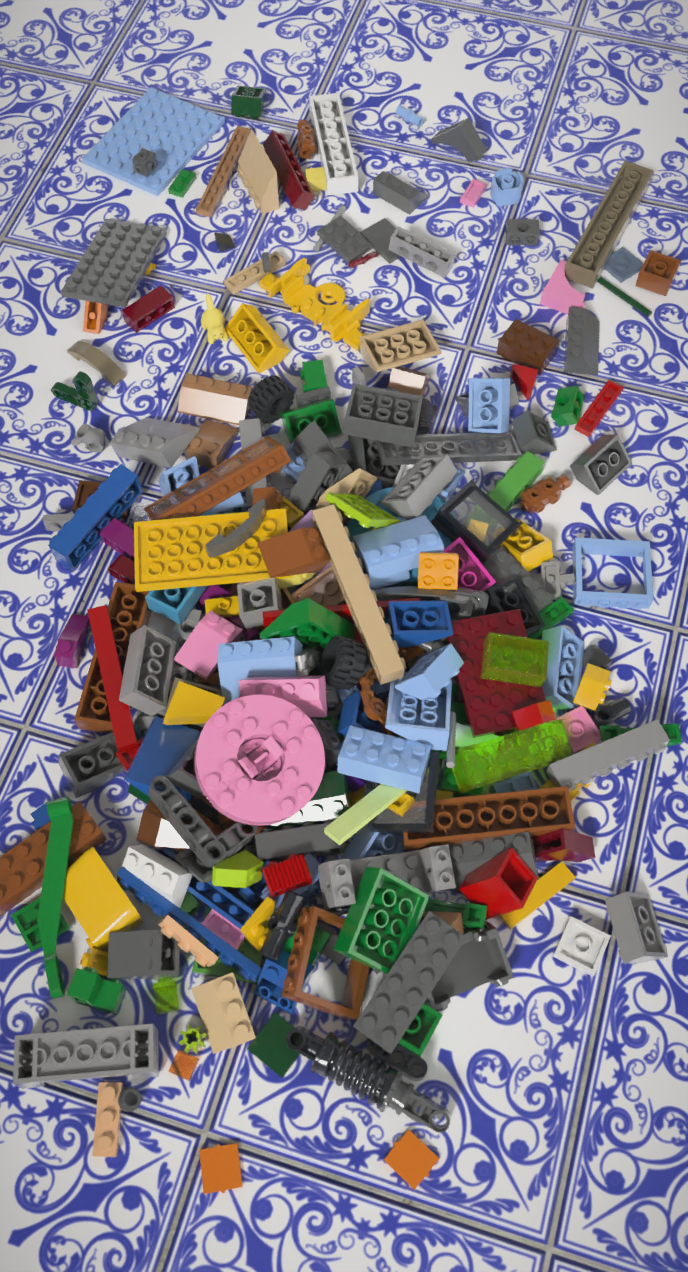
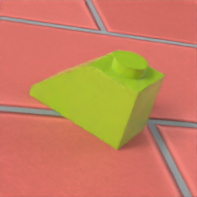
(238, 871)

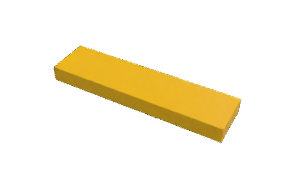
(543, 890)

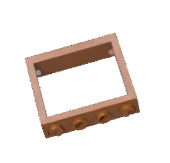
(298, 961)

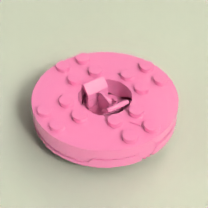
(259, 760)

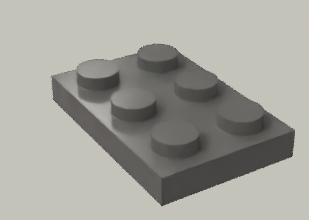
(344, 239)

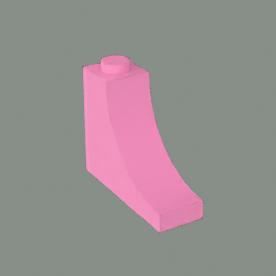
(559, 293)

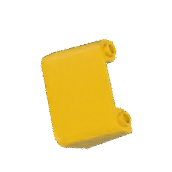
(98, 900)

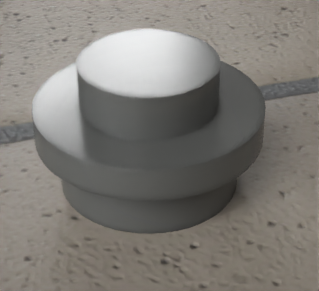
(129, 1099)

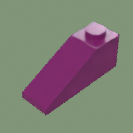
(72, 641)

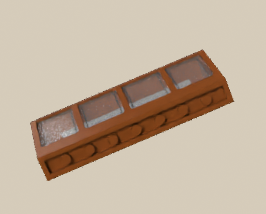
(221, 481)

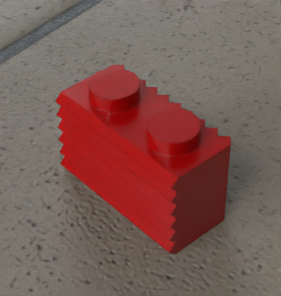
(287, 875)

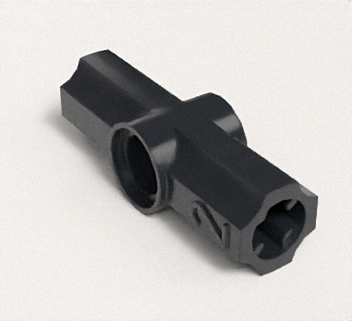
(282, 925)

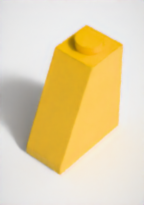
(191, 705)

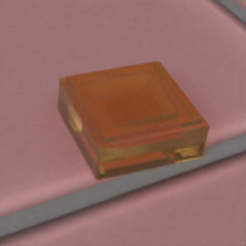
(183, 1065)

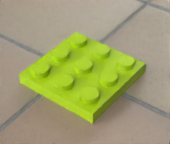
(361, 509)

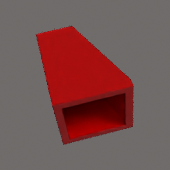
(500, 884)

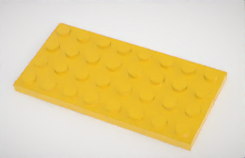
(175, 554)

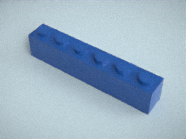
(217, 897)

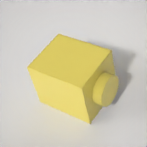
(316, 178)

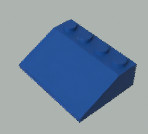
(159, 754)

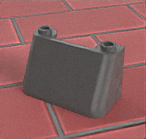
(477, 962)

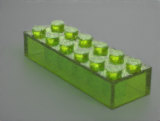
(510, 755)

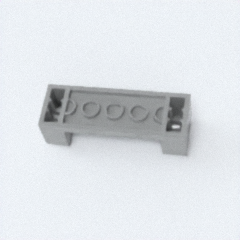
(342, 877)
(85, 1055)

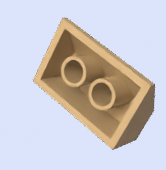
(223, 1013)

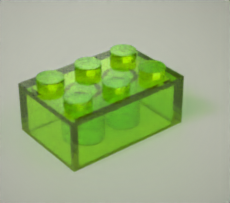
(515, 659)

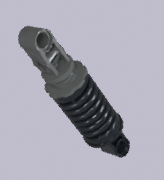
(365, 1078)

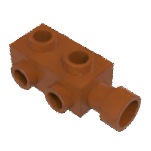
(306, 140)
(546, 491)

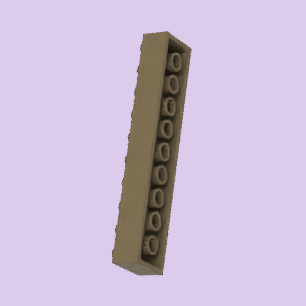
(608, 224)

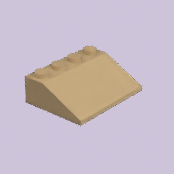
(258, 175)
(398, 346)

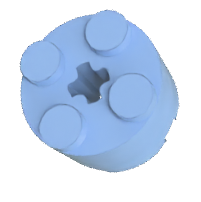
(506, 187)

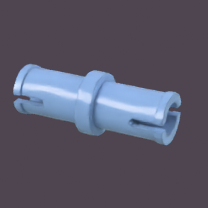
(409, 116)

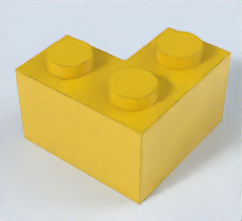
(592, 685)

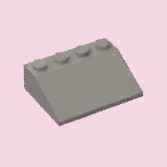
(153, 441)

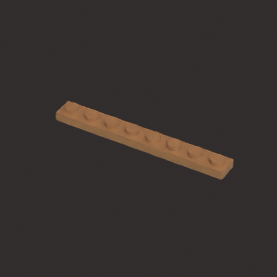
(223, 172)

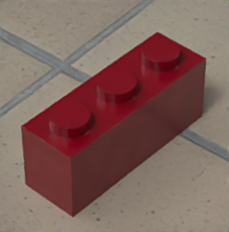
(148, 309)

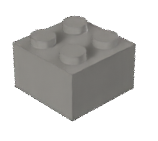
(256, 598)

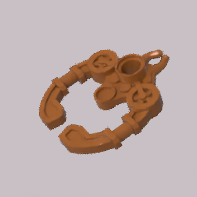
(374, 707)

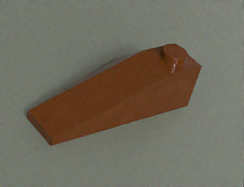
(158, 832)

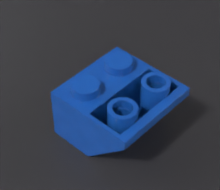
(271, 982)

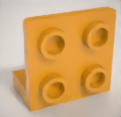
(438, 571)

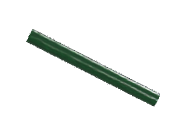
(624, 296)

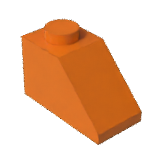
(94, 317)

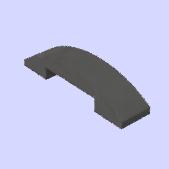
(221, 545)

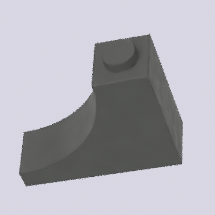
(463, 138)

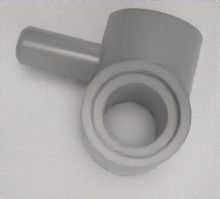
(92, 438)

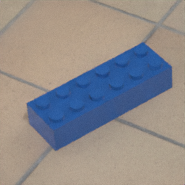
(83, 530)

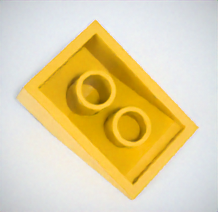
(528, 547)

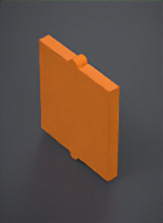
(411, 1159)
(220, 1168)

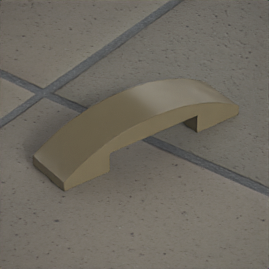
(98, 360)

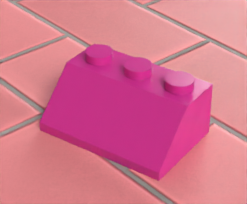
(470, 570)

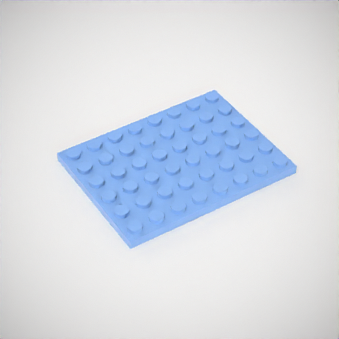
(162, 126)

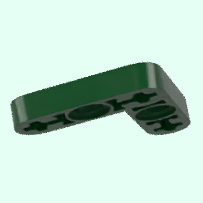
(82, 396)

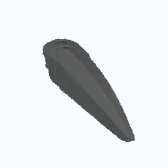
(460, 602)

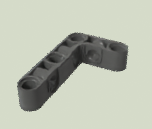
(197, 834)

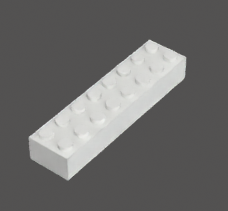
(333, 144)

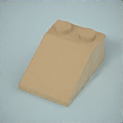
(355, 483)

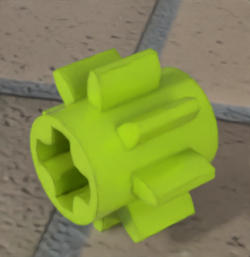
(194, 1045)

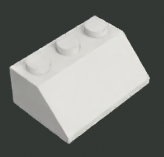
(158, 872)

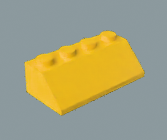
(256, 338)

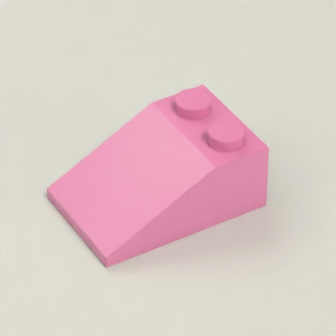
(201, 647)

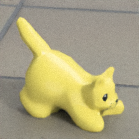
(213, 321)

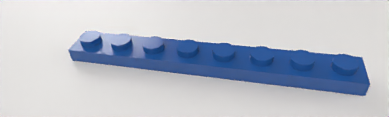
(161, 906)

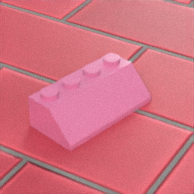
(302, 691)

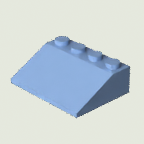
(397, 547)
(255, 659)
(418, 719)

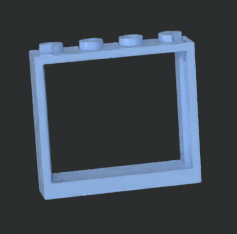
(612, 548)

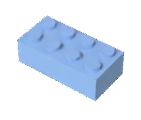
(384, 759)

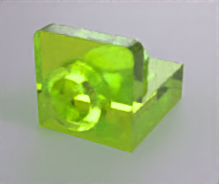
(166, 996)

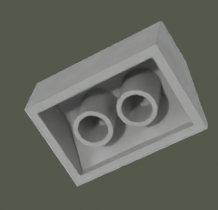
(635, 928)

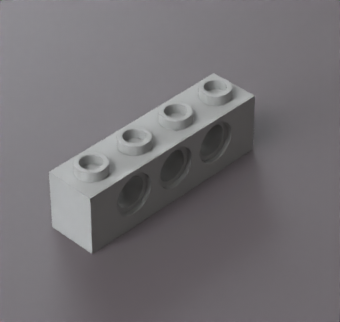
(421, 252)

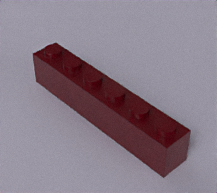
(288, 170)

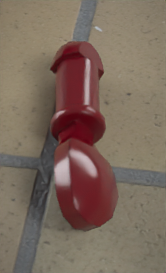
(362, 260)

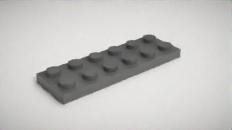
(409, 982)

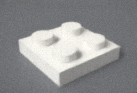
(581, 946)

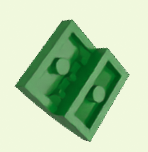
(27, 924)

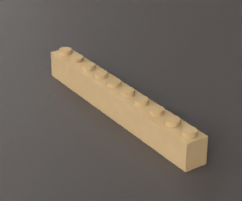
(358, 596)

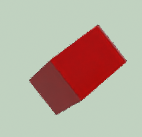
(524, 379)
(533, 715)

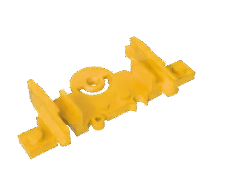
(334, 318)

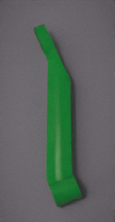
(53, 889)

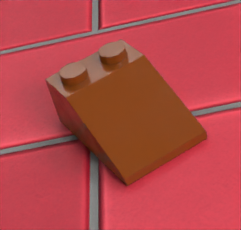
(294, 553)

